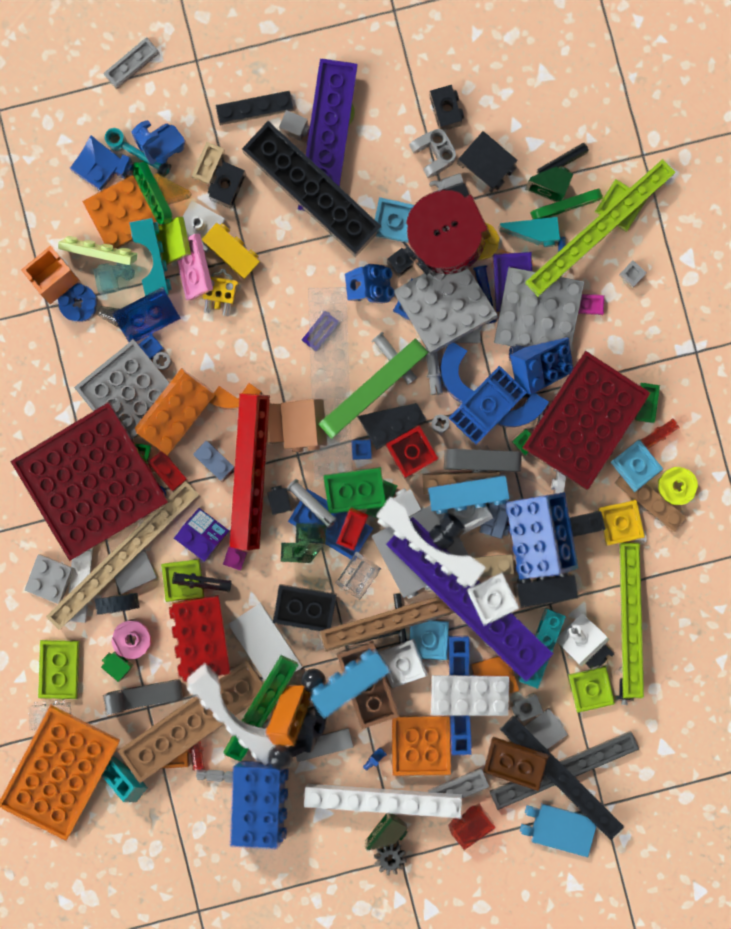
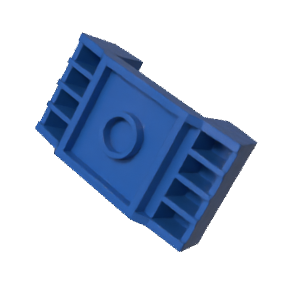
(487, 405)

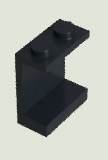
(488, 161)

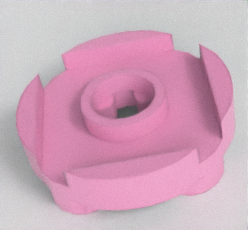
(142, 641)

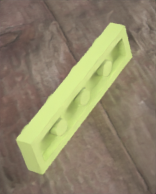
(102, 251)

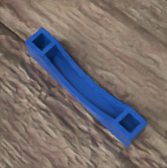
(459, 724)

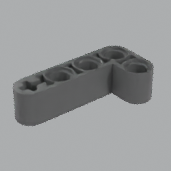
(482, 460)
(142, 696)

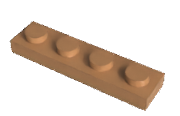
(442, 479)
(654, 504)

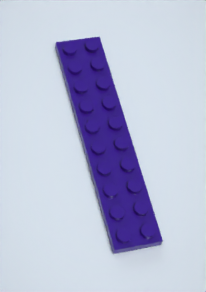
(505, 635)

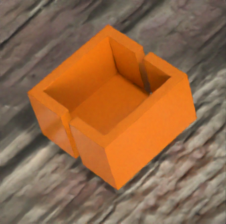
(50, 275)

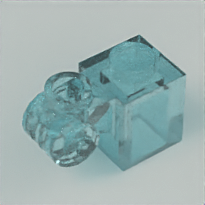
(107, 276)

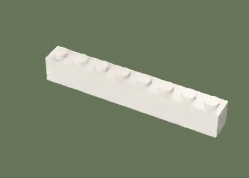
(383, 800)

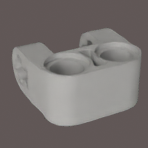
(438, 149)

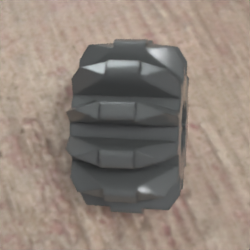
(383, 861)

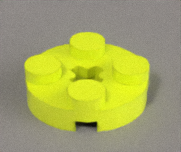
(688, 489)

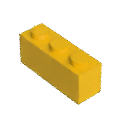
(230, 250)

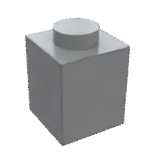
(294, 125)

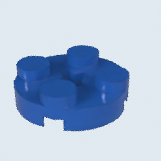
(88, 304)

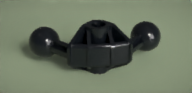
(312, 728)

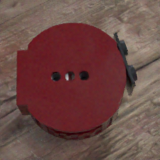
(445, 232)

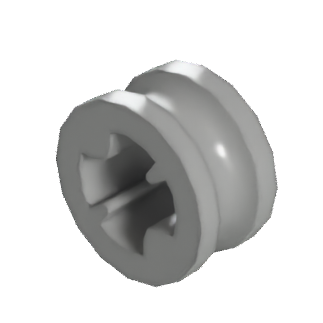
(166, 364)

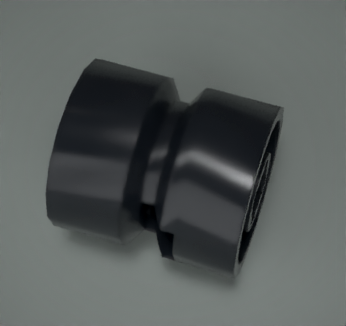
(449, 528)

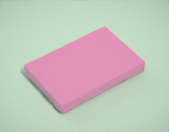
(194, 270)

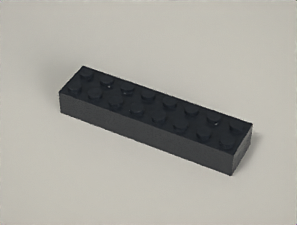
(311, 188)

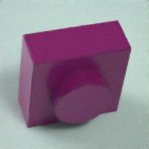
(235, 558)

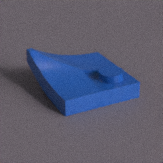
(95, 164)

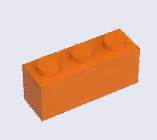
(288, 715)

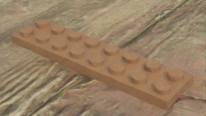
(188, 724)

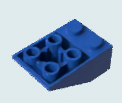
(542, 364)

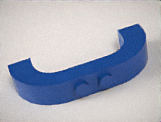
(450, 377)

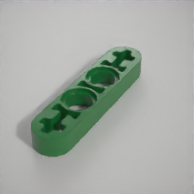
(152, 193)
(567, 204)

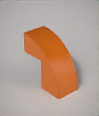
(226, 400)

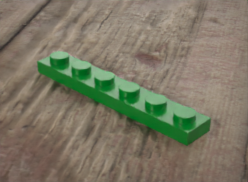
(263, 702)

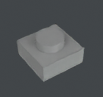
(632, 273)

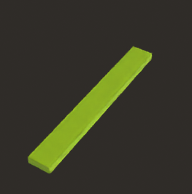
(631, 620)

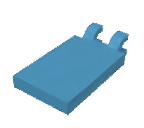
(560, 829)

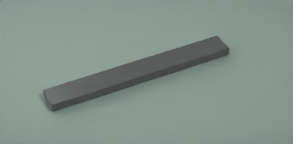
(576, 764)

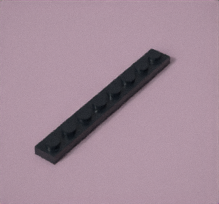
(565, 780)

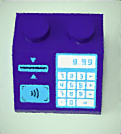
(201, 534)

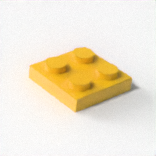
(622, 522)

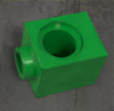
(116, 666)

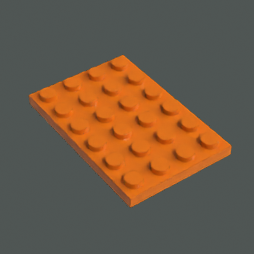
(58, 772)

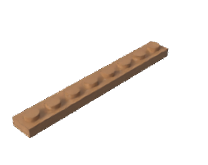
(384, 623)

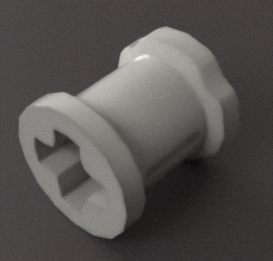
(438, 428)

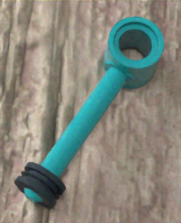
(163, 169)

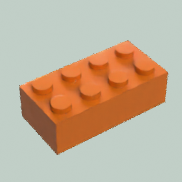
(174, 411)

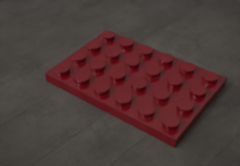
(586, 420)

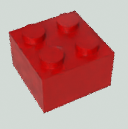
(411, 452)

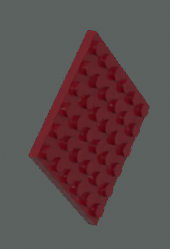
(89, 481)

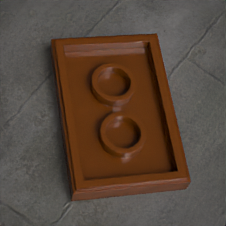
(515, 763)

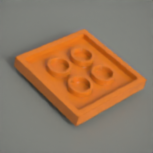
(115, 208)
(421, 745)

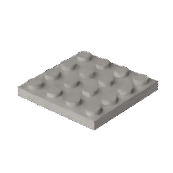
(444, 307)
(534, 319)
(127, 382)

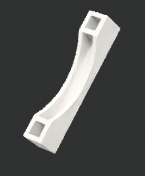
(464, 567)
(206, 686)

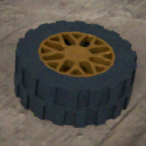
(117, 603)

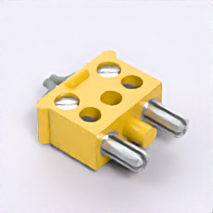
(221, 285)

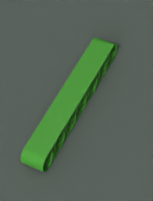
(373, 388)

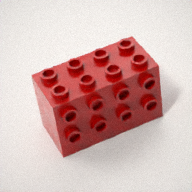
(199, 636)

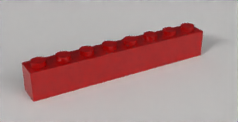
(249, 471)

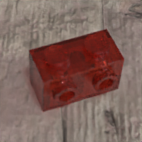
(471, 826)

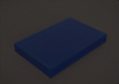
(146, 315)

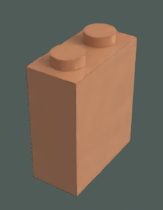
(301, 425)

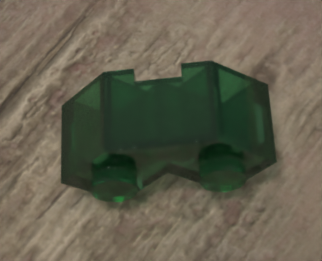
(308, 543)

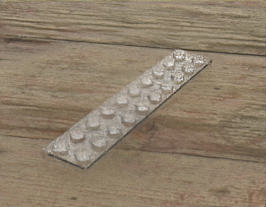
(330, 372)

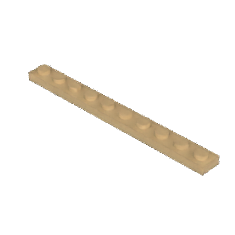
(121, 556)

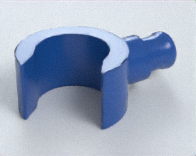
(375, 758)

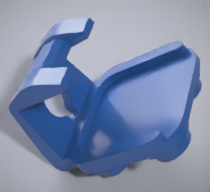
(160, 143)
(374, 284)

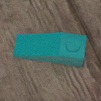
(537, 231)
(123, 781)

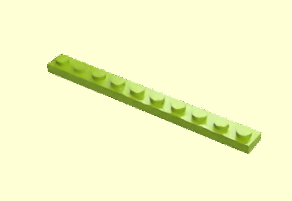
(600, 228)

